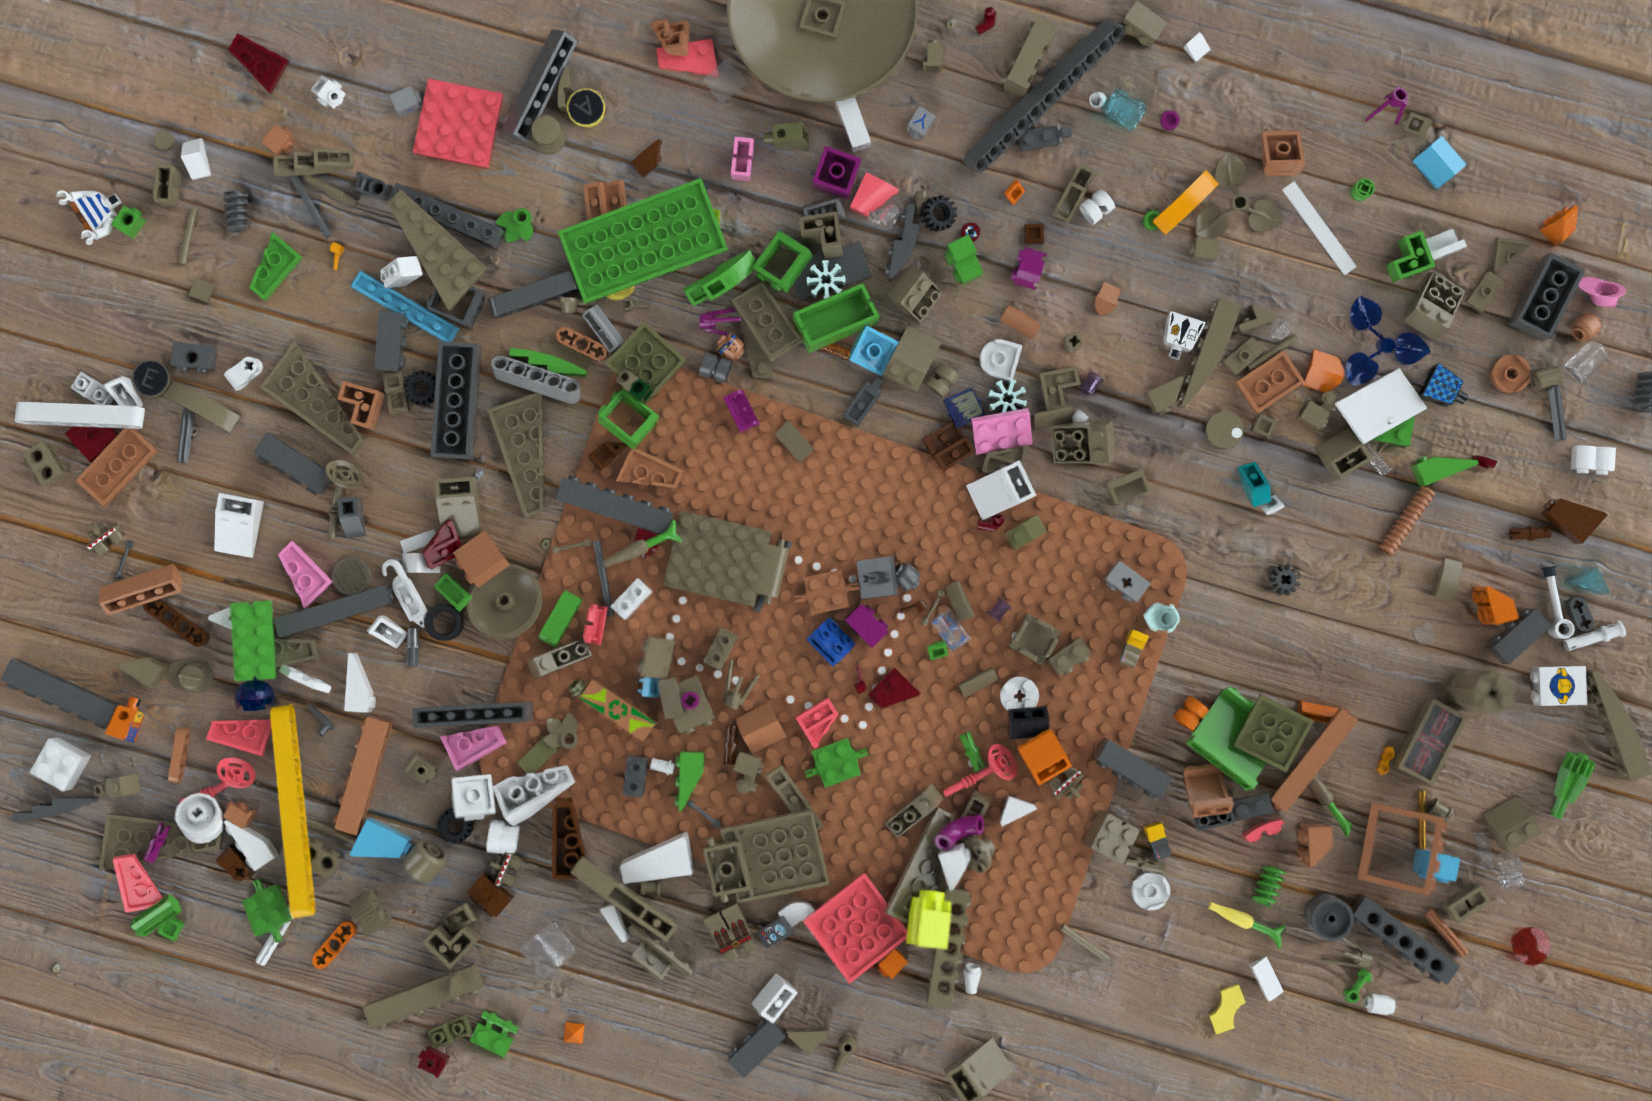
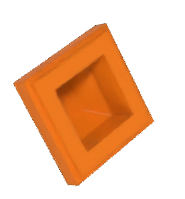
(1014, 192)
(574, 1033)

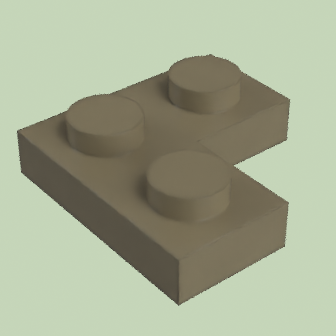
(1053, 383)

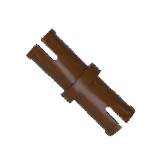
(1530, 533)
(730, 744)

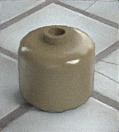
(424, 861)

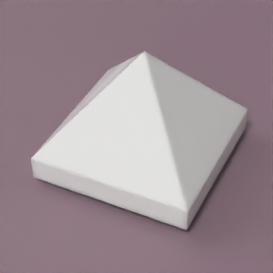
(1273, 506)

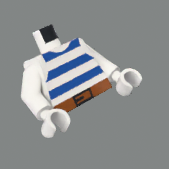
(93, 211)

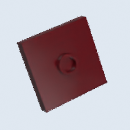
(91, 440)

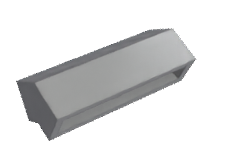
(603, 328)

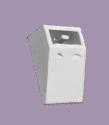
(1001, 490)
(237, 524)

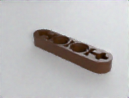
(177, 619)

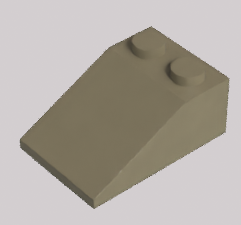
(911, 359)

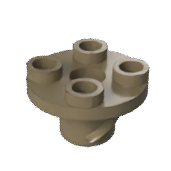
(980, 852)

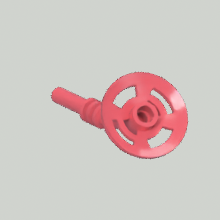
(995, 766)
(233, 776)

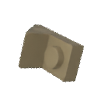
(1259, 318)
(459, 917)

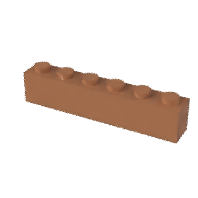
(363, 775)

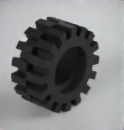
(948, 212)
(410, 386)
(449, 836)

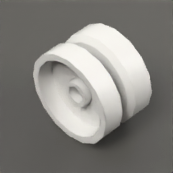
(200, 818)

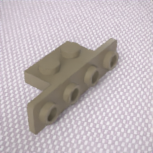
(654, 957)

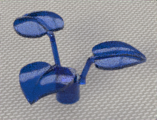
(1408, 350)

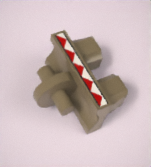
(98, 543)
(1060, 789)
(504, 877)

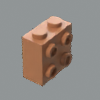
(480, 559)

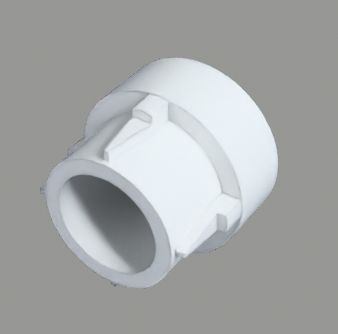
(502, 837)

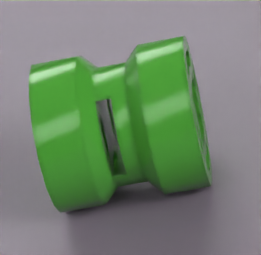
(1358, 192)

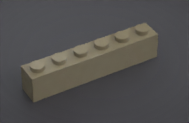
(419, 997)

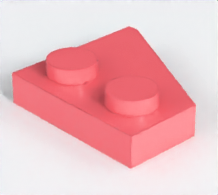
(817, 720)

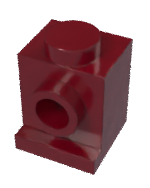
(438, 1058)

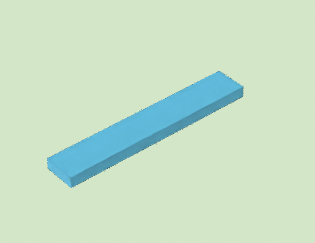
(398, 303)

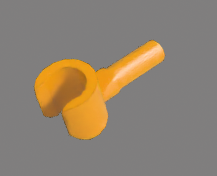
(338, 250)

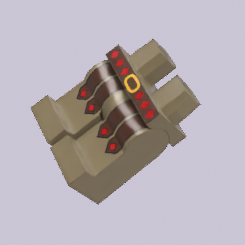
(733, 936)

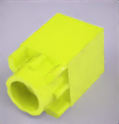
(929, 920)

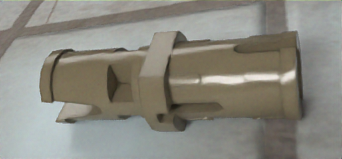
(1145, 864)

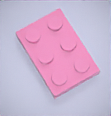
(1002, 431)

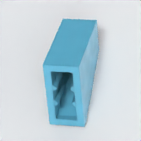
(380, 841)

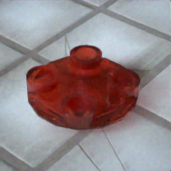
(1531, 946)

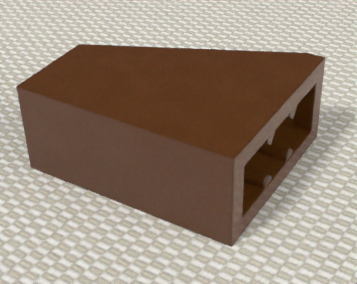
(1573, 519)

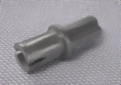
(413, 647)

